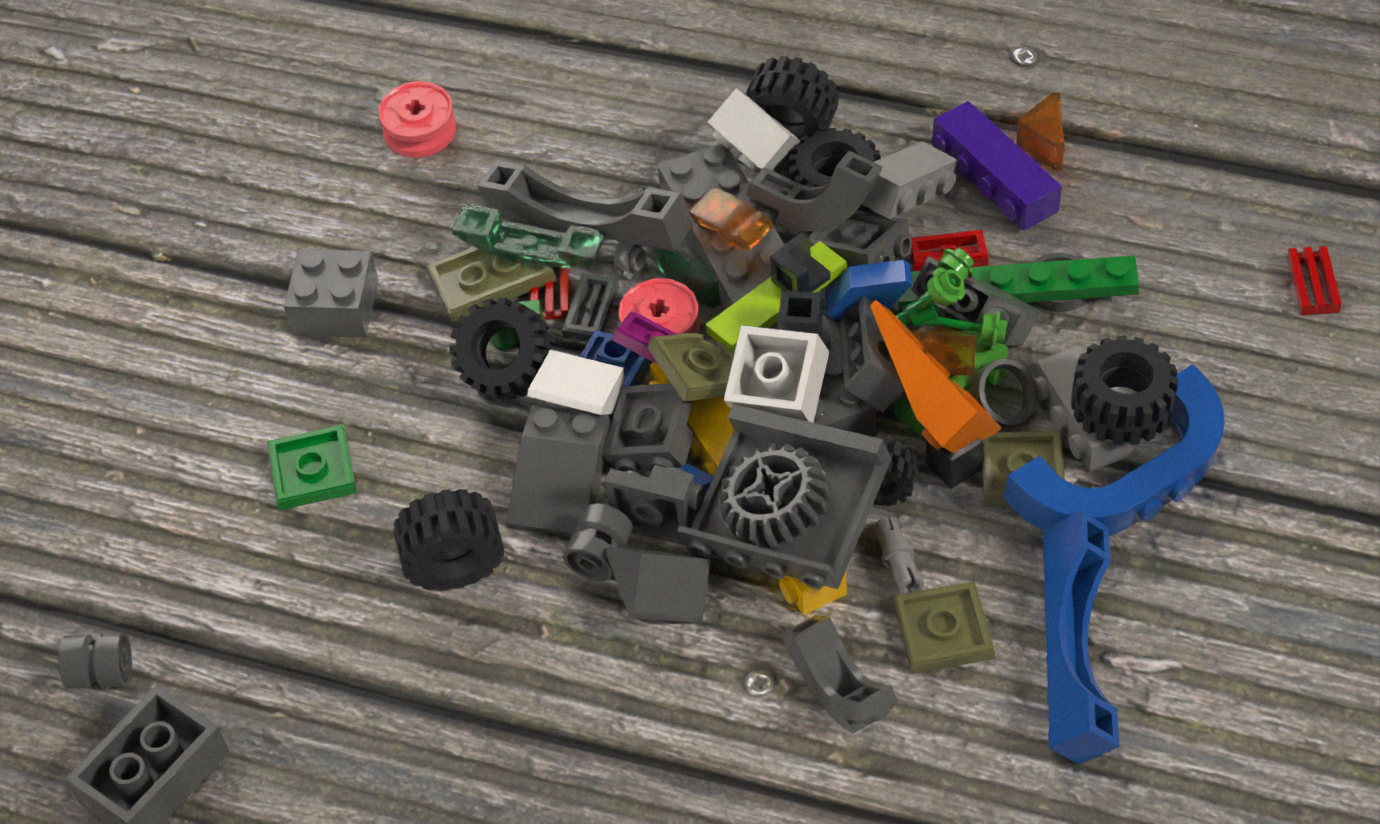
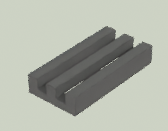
(583, 331)

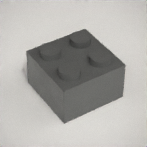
(331, 293)

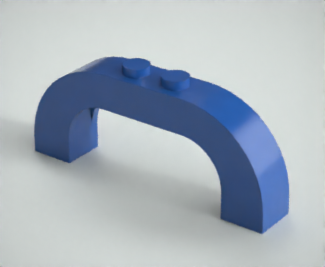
(1198, 415)

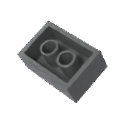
(148, 762)

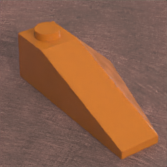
(942, 406)

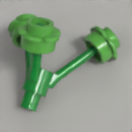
(948, 288)

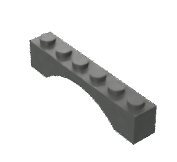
(647, 219)

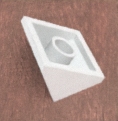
(578, 383)

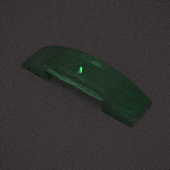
(525, 243)
(691, 273)

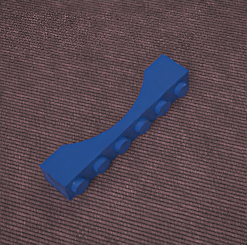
(1078, 713)

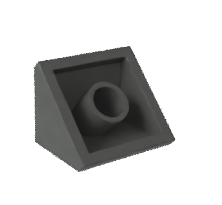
(660, 583)

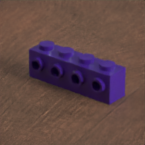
(997, 165)

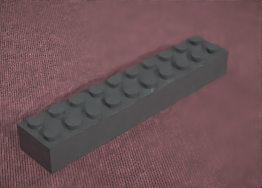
(744, 270)

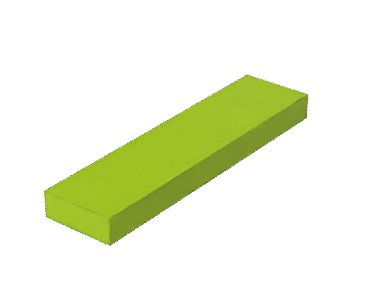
(762, 304)

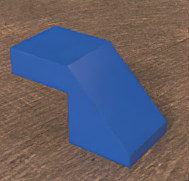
(875, 281)

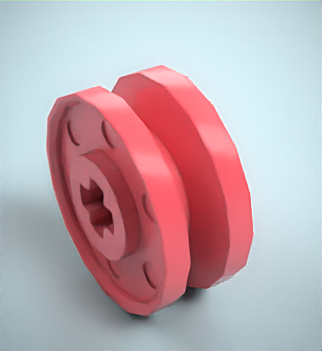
(417, 119)
(664, 303)

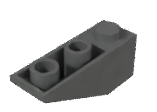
(982, 299)

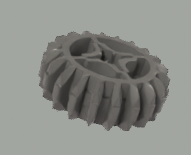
(774, 496)

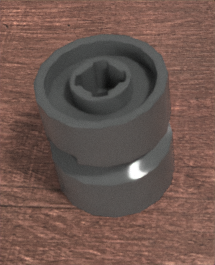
(596, 532)
(87, 661)

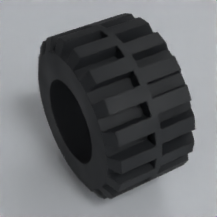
(795, 95)
(818, 155)
(475, 335)
(1118, 414)
(448, 540)

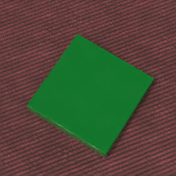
(311, 467)

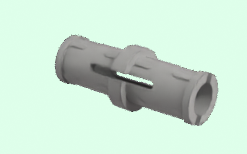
(898, 556)

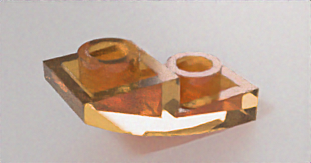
(732, 218)

